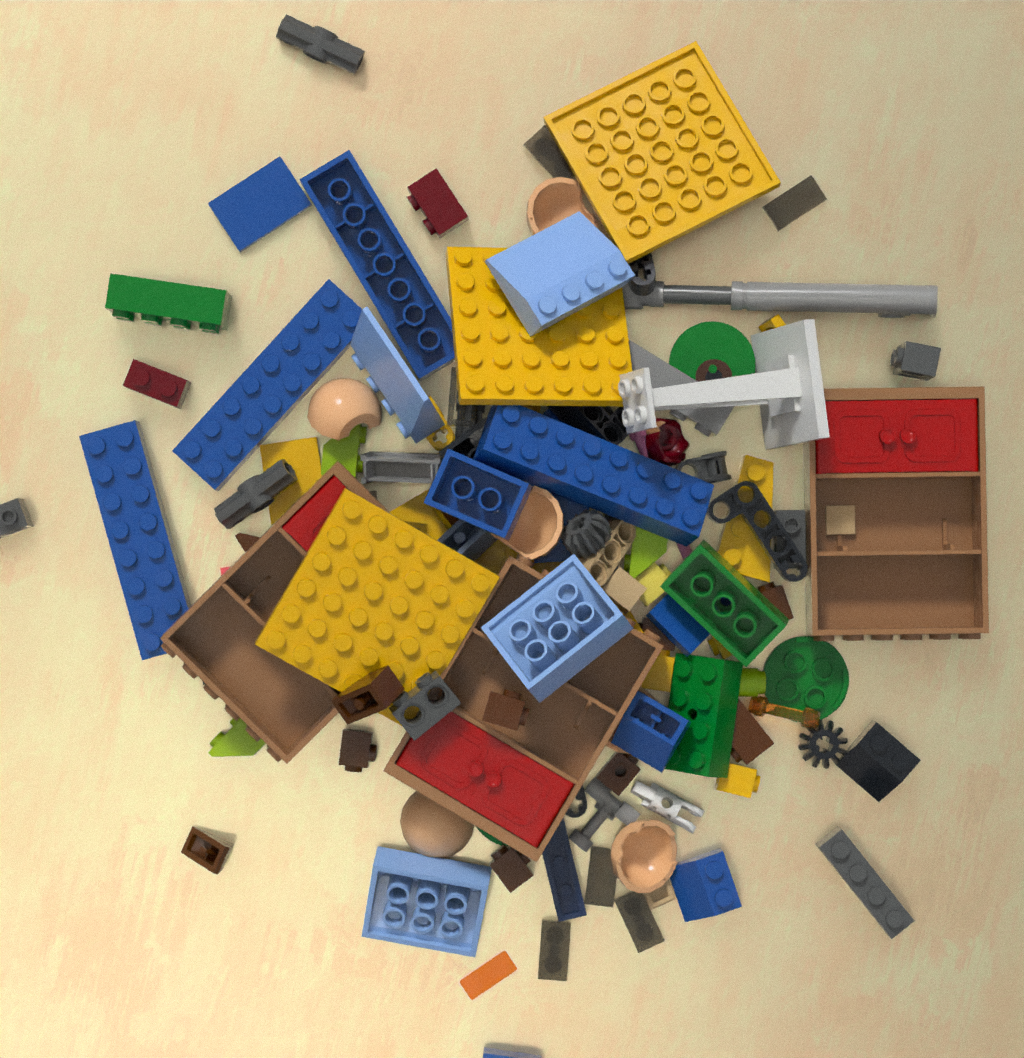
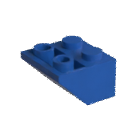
(650, 731)

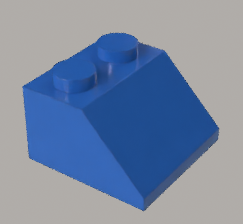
(704, 886)

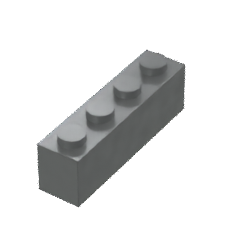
(864, 882)

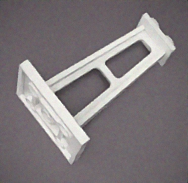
(784, 385)

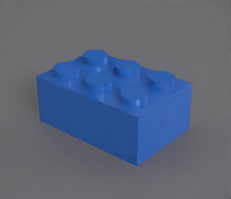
(478, 494)

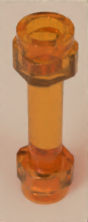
(759, 707)

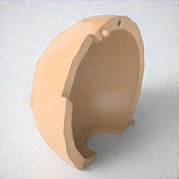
(555, 201)
(342, 406)
(538, 526)
(433, 828)
(644, 855)

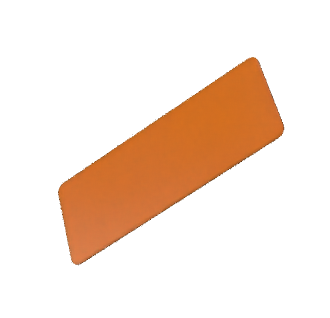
(488, 975)

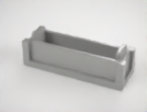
(400, 467)

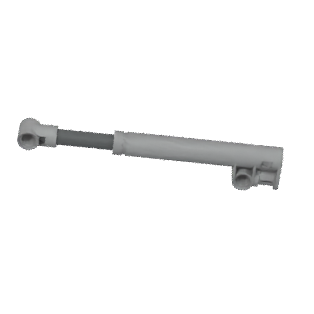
(884, 299)

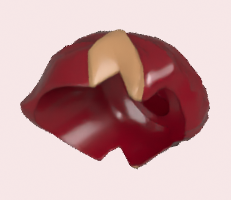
(666, 442)

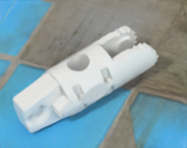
(652, 799)

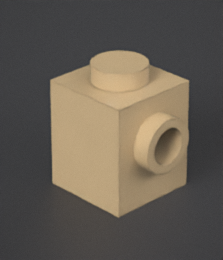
(623, 590)

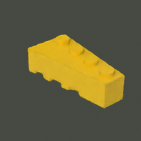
(736, 539)

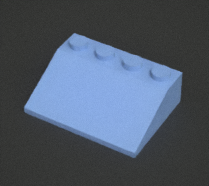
(559, 272)
(394, 379)
(556, 628)
(426, 901)

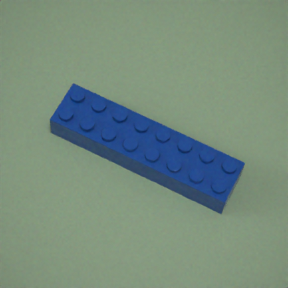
(382, 263)
(271, 386)
(594, 472)
(137, 532)

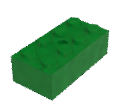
(169, 302)
(742, 626)
(707, 695)

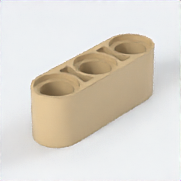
(606, 560)

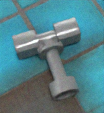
(608, 807)

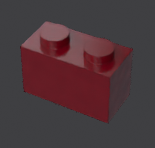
(437, 204)
(157, 384)

